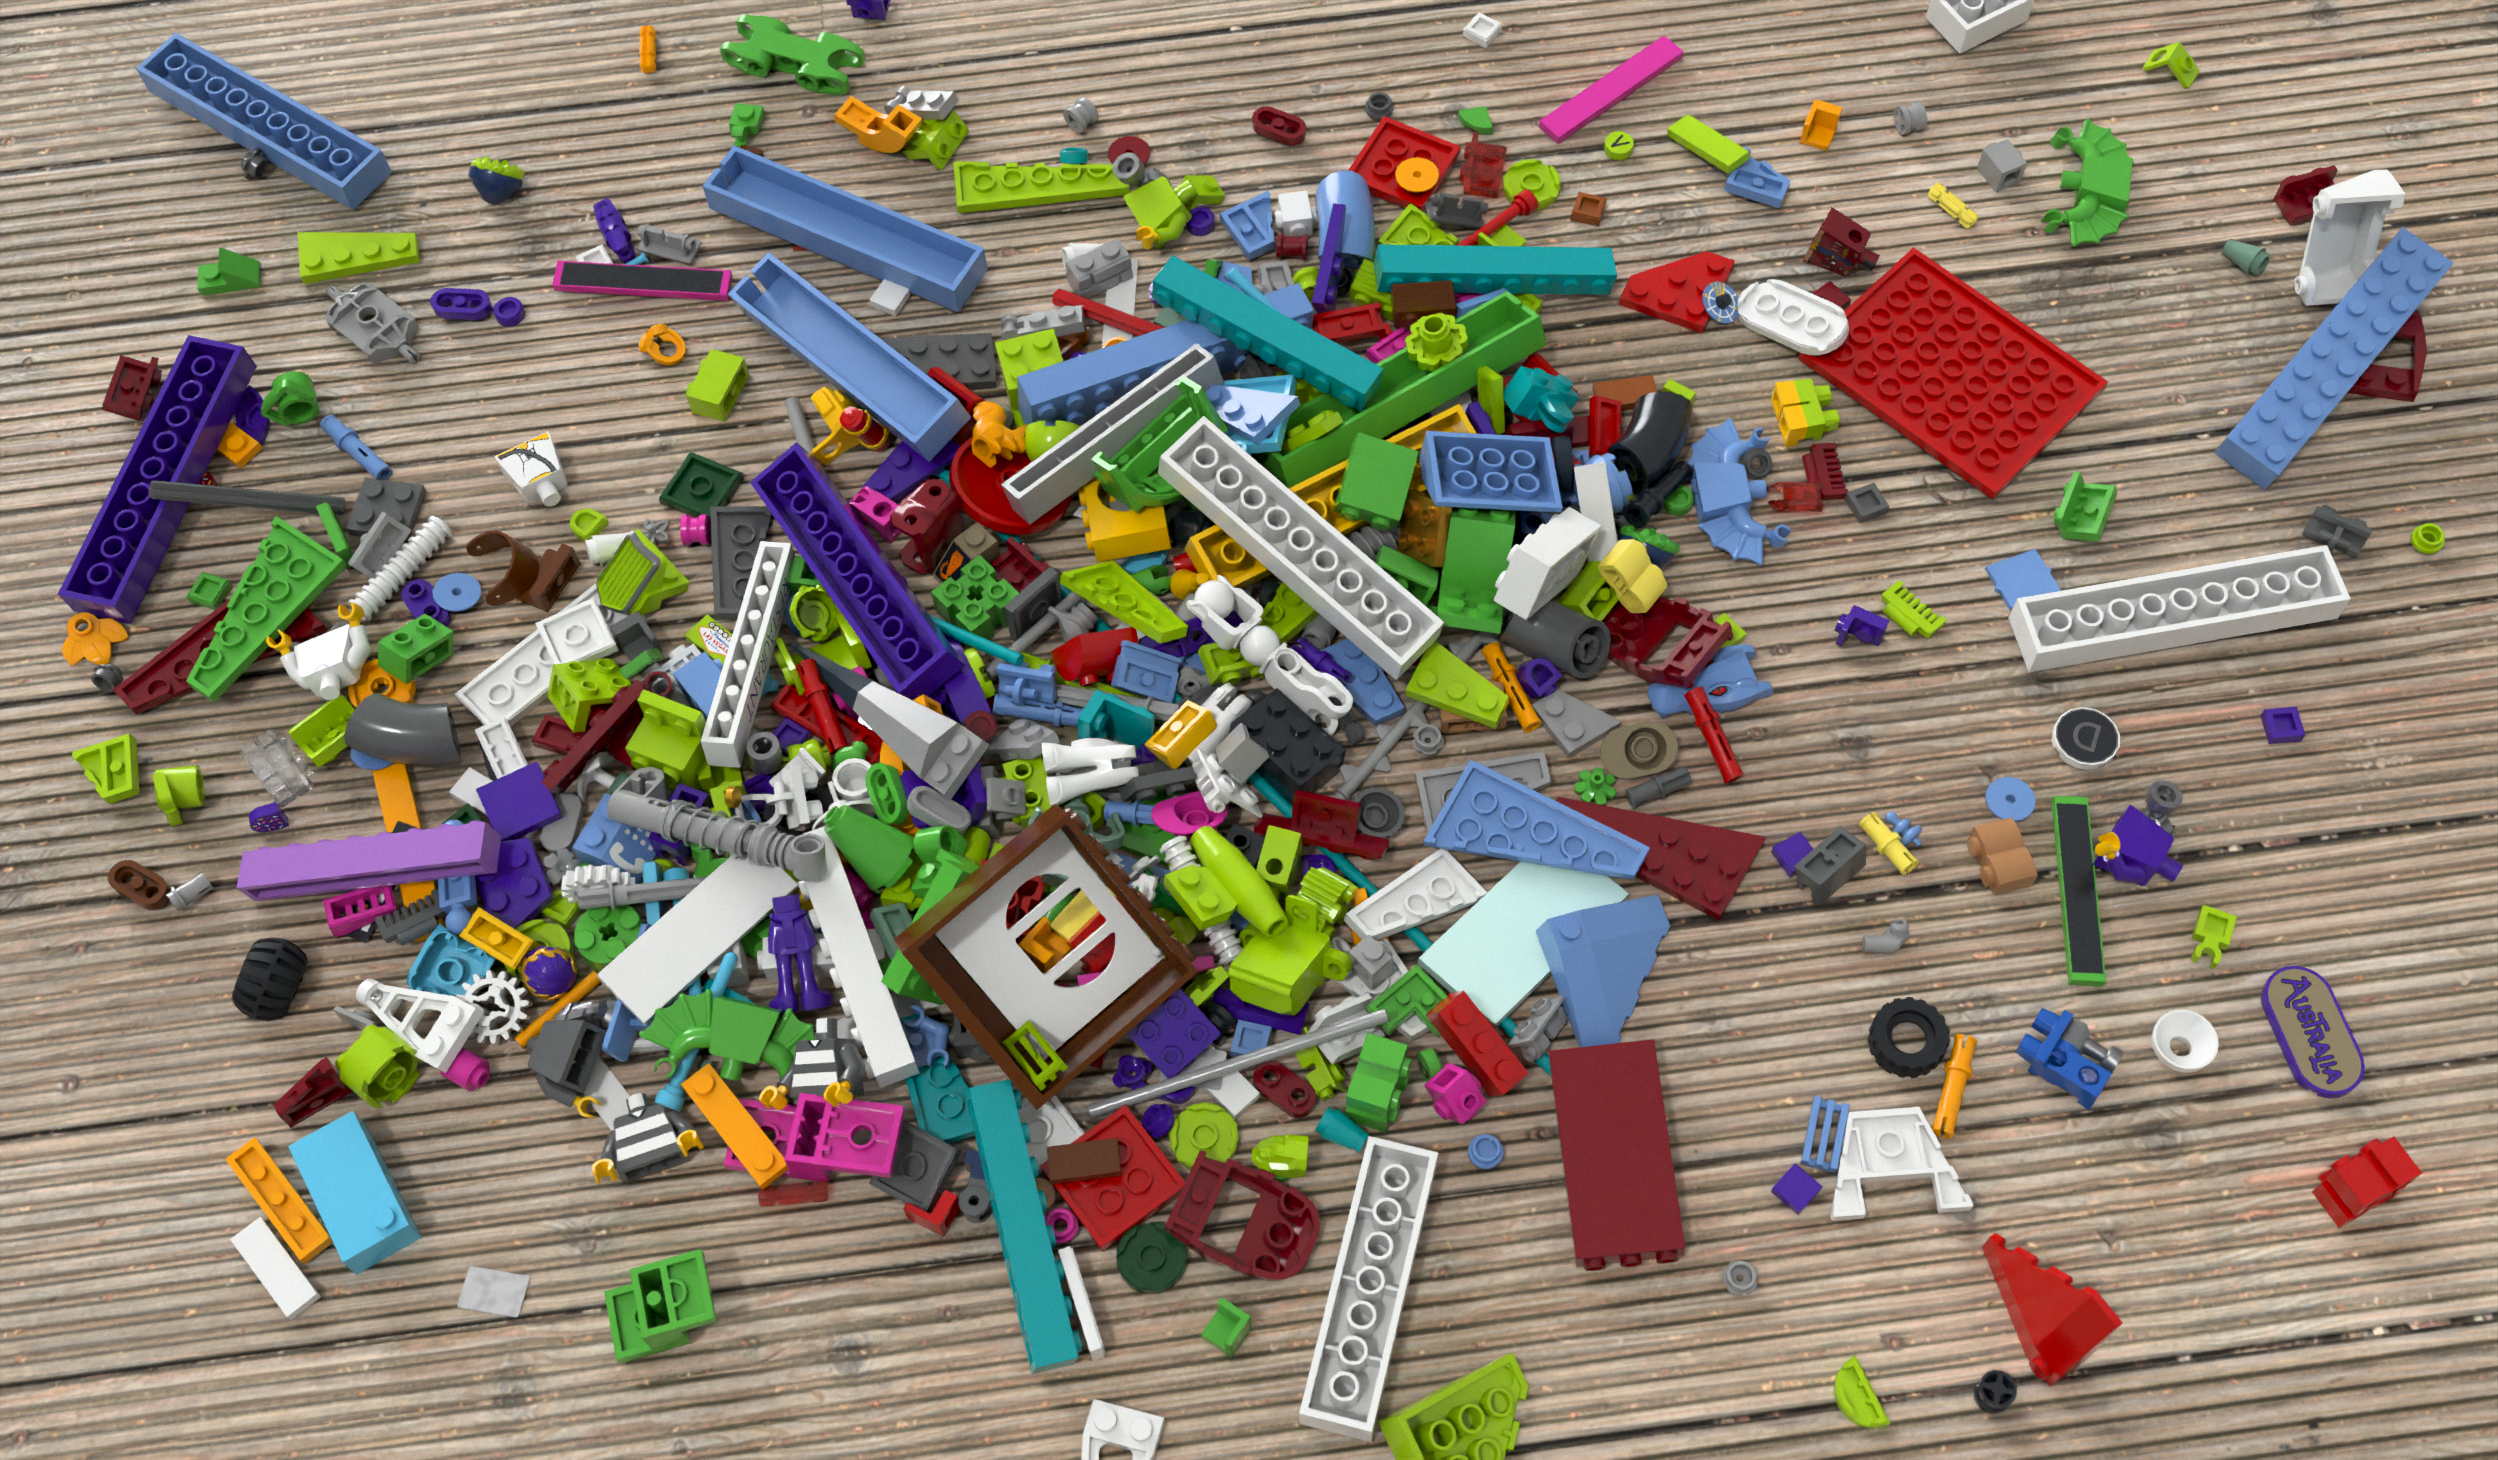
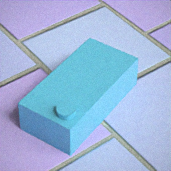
(354, 1192)

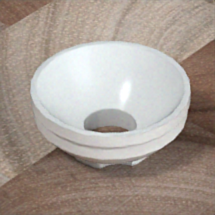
(2190, 1029)

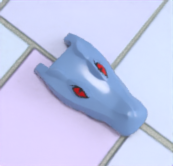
(1725, 679)

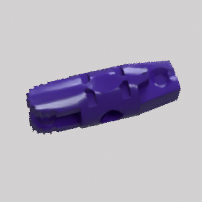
(614, 230)

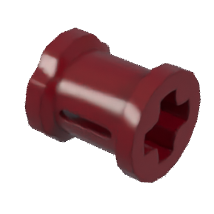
(1292, 246)

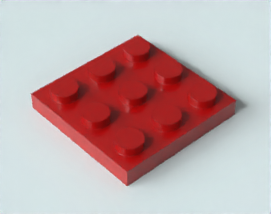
(1389, 147)
(1118, 1203)

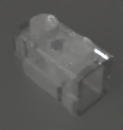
(277, 768)

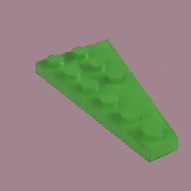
(267, 599)

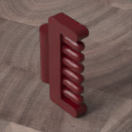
(1818, 470)

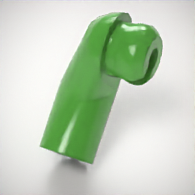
(857, 750)

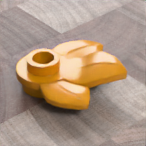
(94, 641)

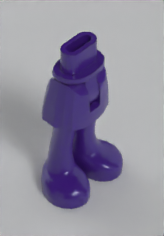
(793, 934)

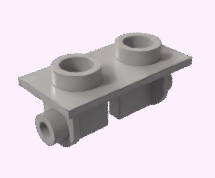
(667, 244)
(1545, 1017)

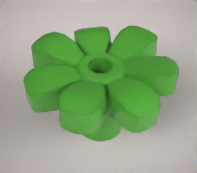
(1595, 786)

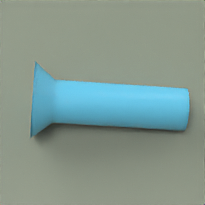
(637, 261)

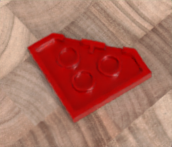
(1677, 289)

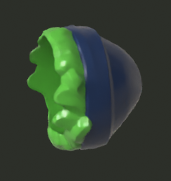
(1658, 547)

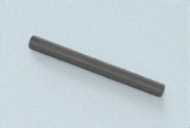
(243, 497)

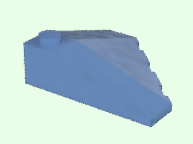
(1601, 962)

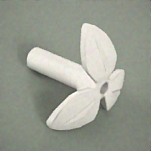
(593, 772)

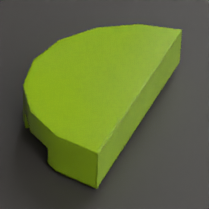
(977, 666)
(1857, 1398)

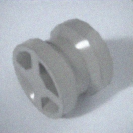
(1080, 115)
(1910, 117)

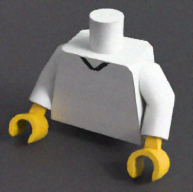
(330, 659)

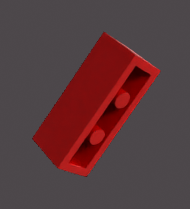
(1476, 1043)

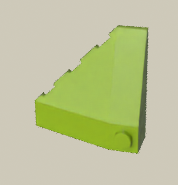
(1462, 1419)

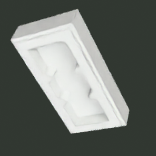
(501, 747)

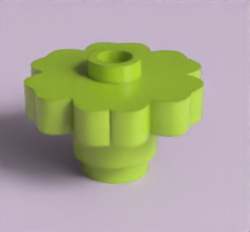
(1436, 341)

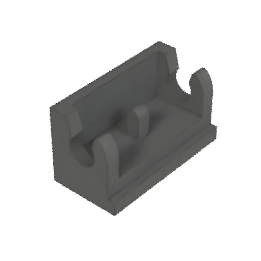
(1831, 864)

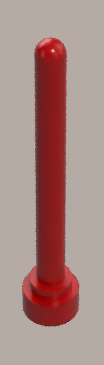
(1523, 204)

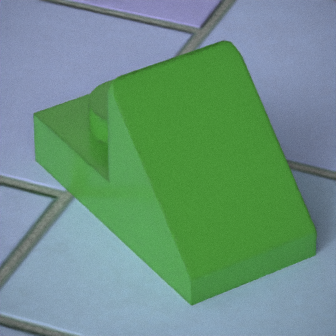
(230, 274)

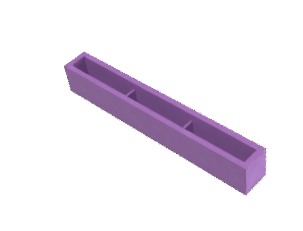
(369, 861)

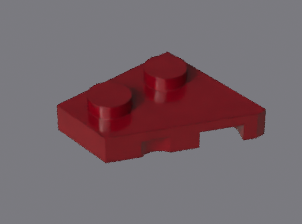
(312, 1093)

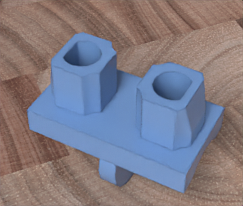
(1027, 683)

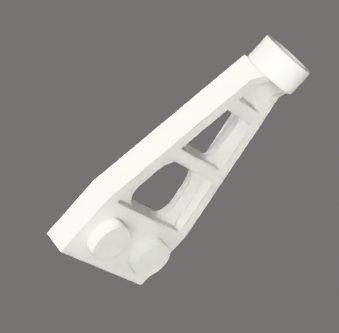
(446, 1035)
(1122, 1429)

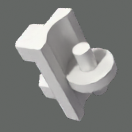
(791, 798)

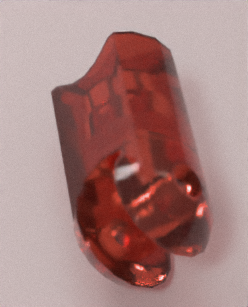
(1797, 496)

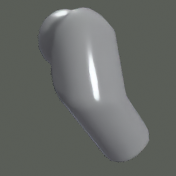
(1890, 941)

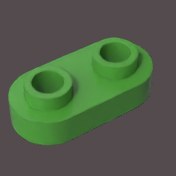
(887, 797)

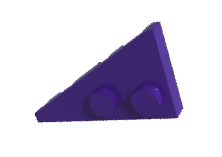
(1331, 262)

